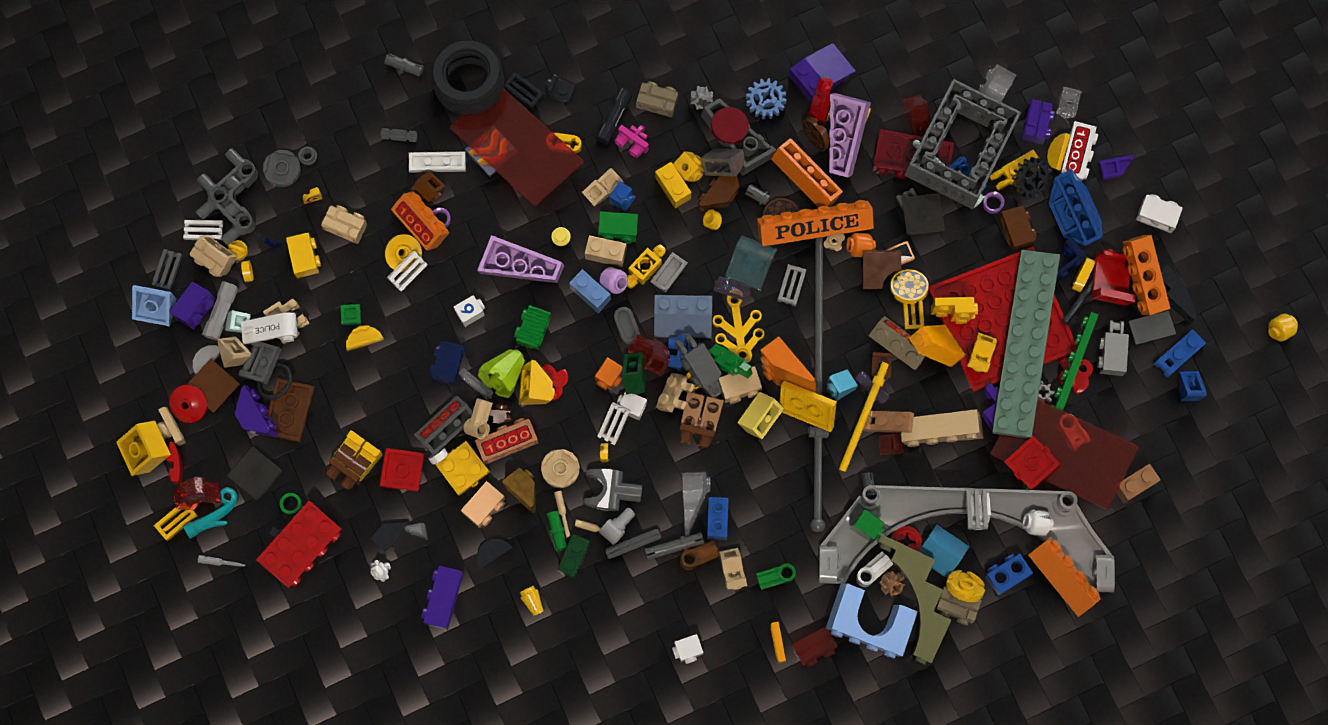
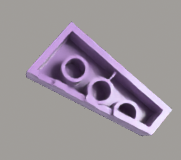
(847, 127)
(514, 261)

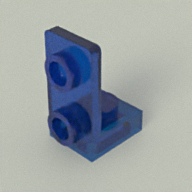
(1072, 250)

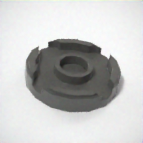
(282, 168)

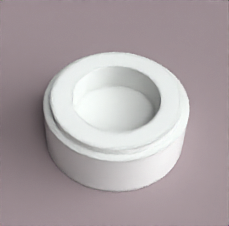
(440, 455)

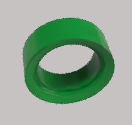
(294, 511)

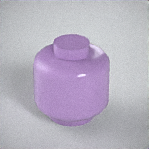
(613, 280)

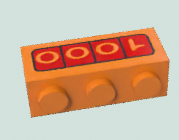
(420, 220)

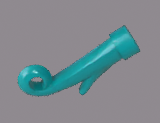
(211, 519)

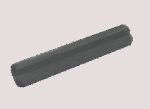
(633, 543)

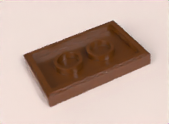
(291, 409)

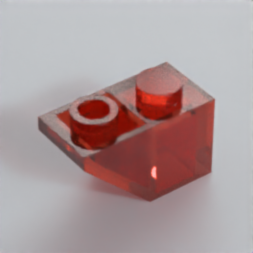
(917, 114)

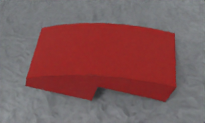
(176, 471)

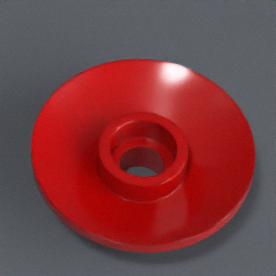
(196, 401)

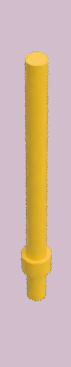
(877, 381)

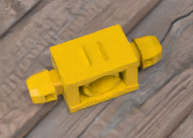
(647, 255)

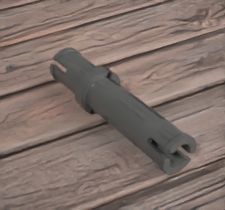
(674, 546)

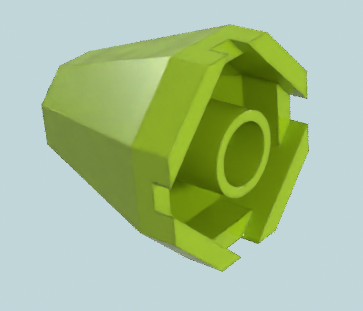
(502, 372)

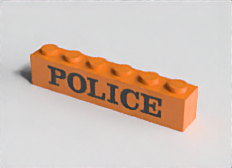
(815, 223)

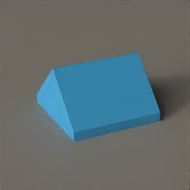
(945, 549)

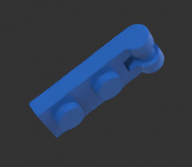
(1180, 353)

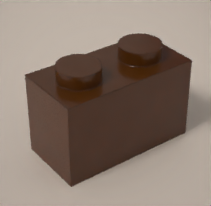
(1017, 228)

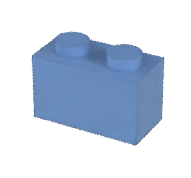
(590, 291)

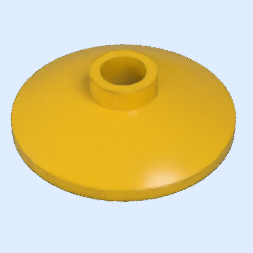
(403, 242)

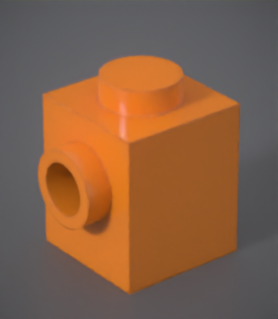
(609, 375)

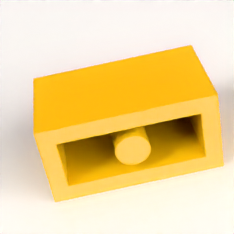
(673, 185)
(302, 255)

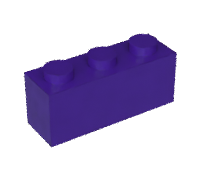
(442, 597)

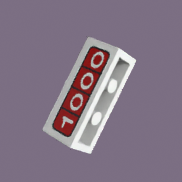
(1079, 149)

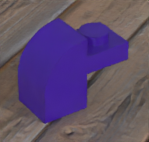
(989, 414)

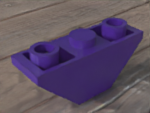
(253, 414)

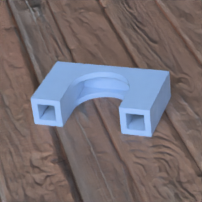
(844, 622)

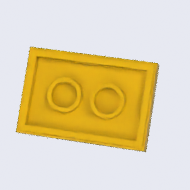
(807, 406)

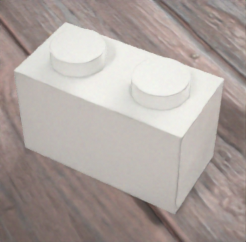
(1159, 213)

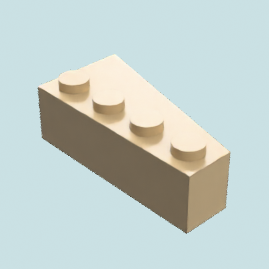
(944, 427)

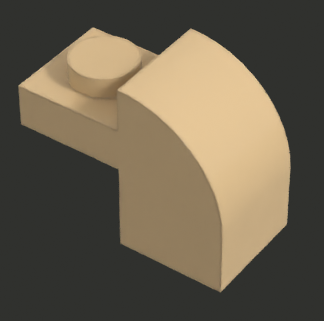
(732, 569)

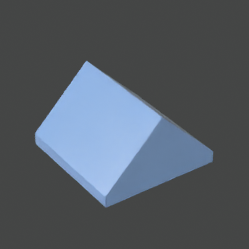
(152, 305)

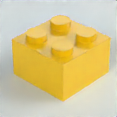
(143, 448)

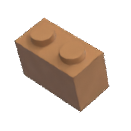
(1137, 483)

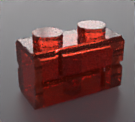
(814, 646)

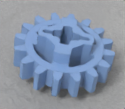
(760, 93)

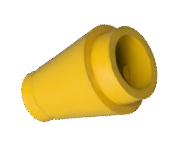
(532, 600)

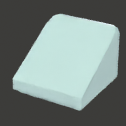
(234, 321)

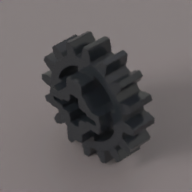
(1032, 178)

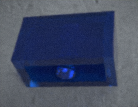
(447, 363)

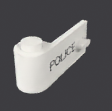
(270, 327)

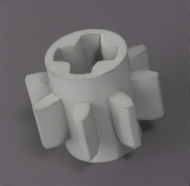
(701, 97)
(1045, 390)

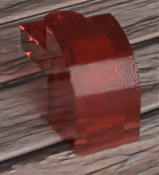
(655, 353)
(195, 490)

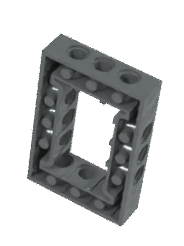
(979, 108)

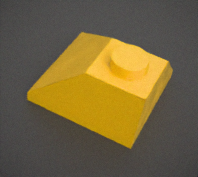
(535, 385)

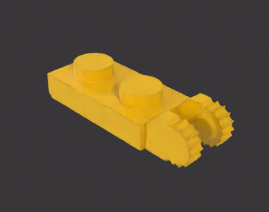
(1008, 170)

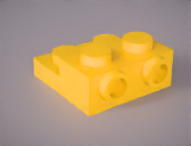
(960, 308)

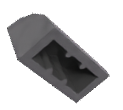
(723, 162)

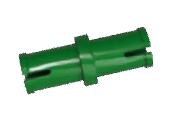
(557, 531)

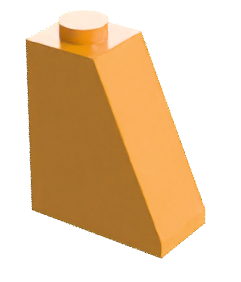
(937, 344)

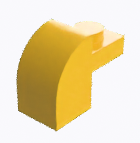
(982, 353)

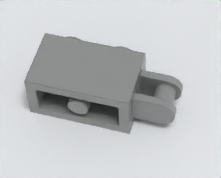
(1113, 350)

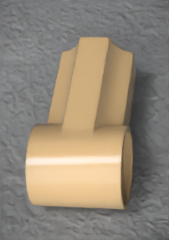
(477, 424)

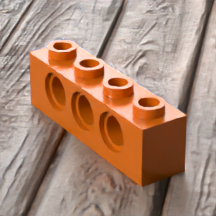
(1154, 282)

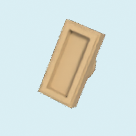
(169, 427)

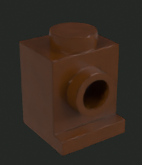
(429, 187)
(878, 358)

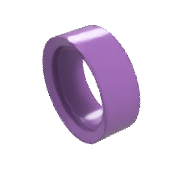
(997, 195)
(442, 210)

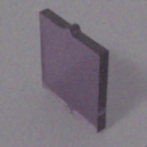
(732, 288)

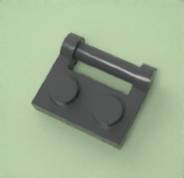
(263, 363)

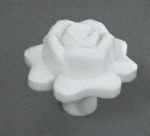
(380, 570)

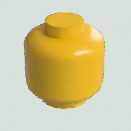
(1282, 327)

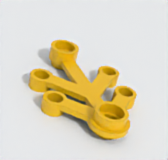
(738, 332)

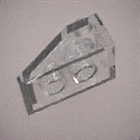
(694, 494)

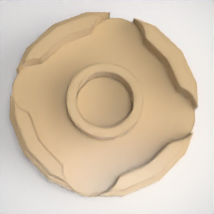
(560, 468)

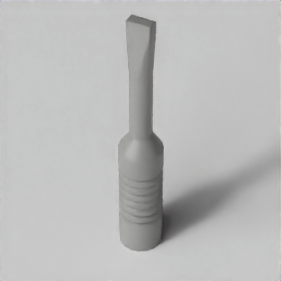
(216, 561)

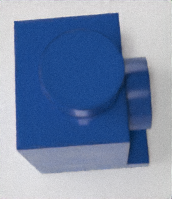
(622, 196)

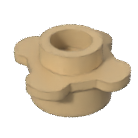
(834, 245)

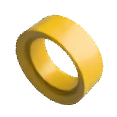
(247, 271)

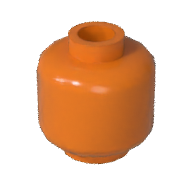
(860, 242)

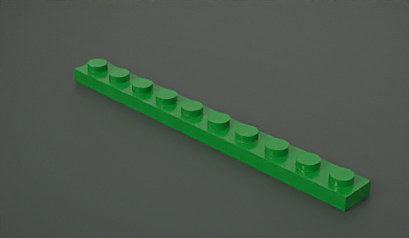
(1075, 359)

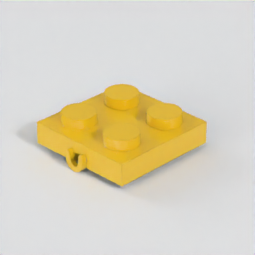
(462, 468)

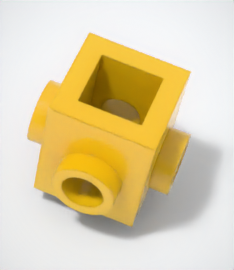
(689, 166)

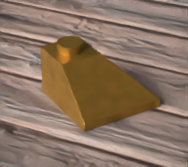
(522, 486)

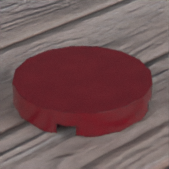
(729, 125)

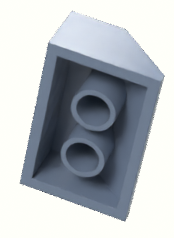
(682, 315)

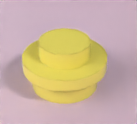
(561, 236)

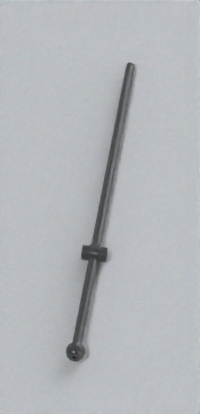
(817, 433)

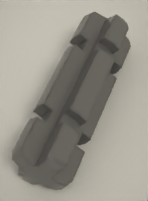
(400, 135)

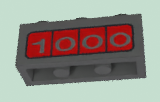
(444, 425)

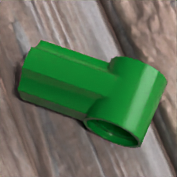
(773, 576)

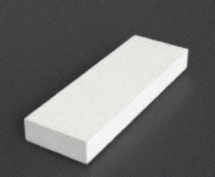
(437, 162)

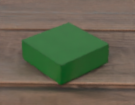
(350, 314)

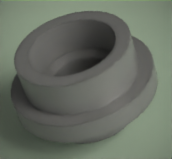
(307, 150)

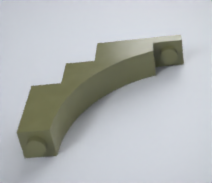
(916, 569)

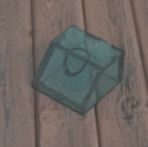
(750, 262)

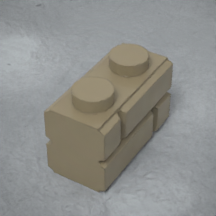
(657, 99)
(952, 606)

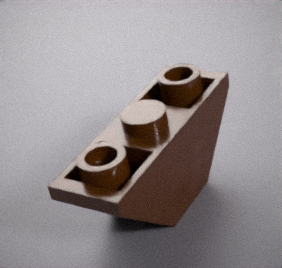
(720, 194)

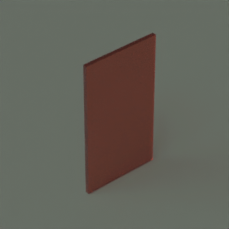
(518, 147)
(1089, 457)

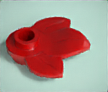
(558, 378)
(1081, 380)

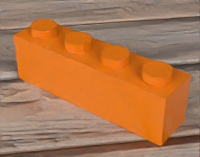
(806, 174)
(1065, 576)

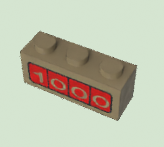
(897, 342)

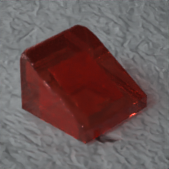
(890, 444)

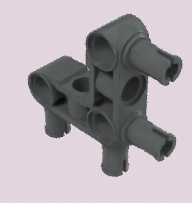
(230, 186)

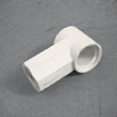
(874, 568)

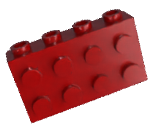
(299, 544)

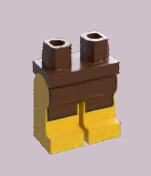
(353, 460)

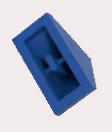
(1191, 386)

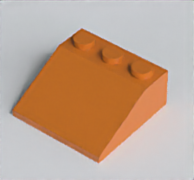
(783, 365)

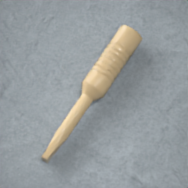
(562, 510)
(587, 526)

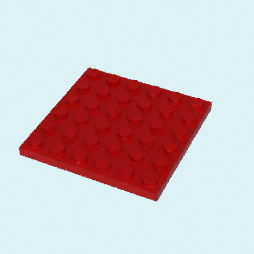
(994, 293)

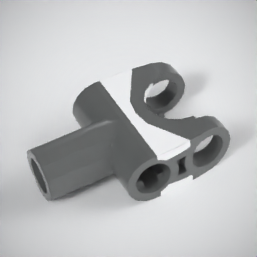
(612, 491)

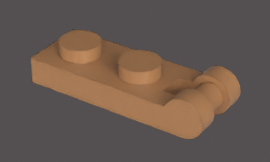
(889, 422)

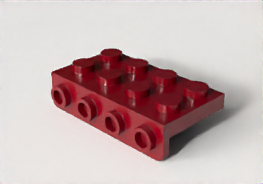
(896, 151)

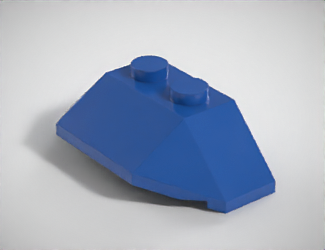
(1075, 209)

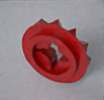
(913, 536)

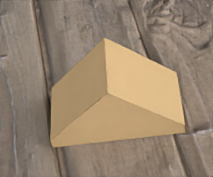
(233, 351)

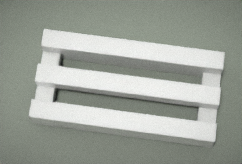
(187, 229)
(412, 275)
(608, 437)

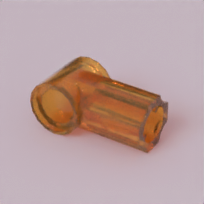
(700, 554)

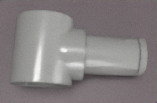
(614, 529)

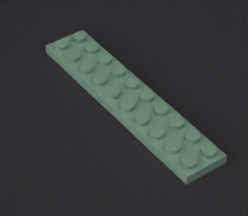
(1026, 344)

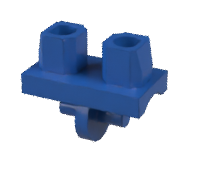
(675, 360)

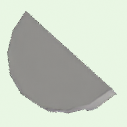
(204, 355)

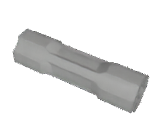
(220, 310)

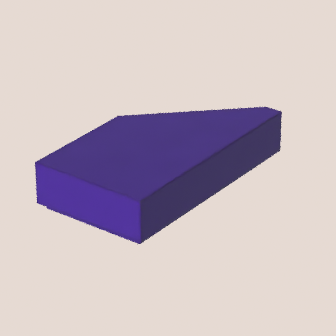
(1114, 167)

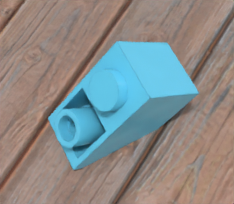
(840, 385)

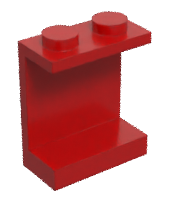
(1111, 278)

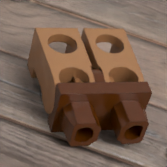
(697, 424)

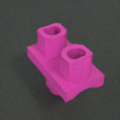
(634, 137)

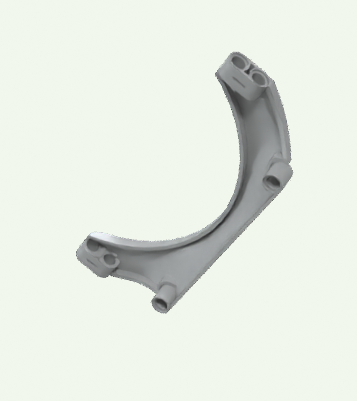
(907, 504)

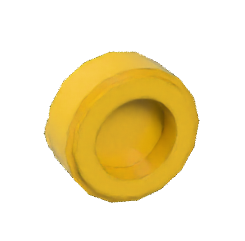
(712, 219)
(239, 249)

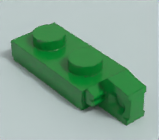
(730, 362)

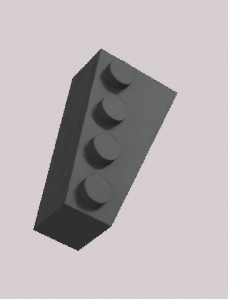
(754, 147)

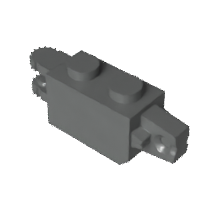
(700, 366)

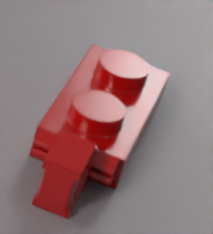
(821, 100)

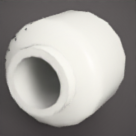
(1038, 522)

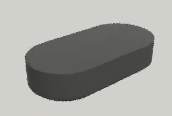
(626, 324)

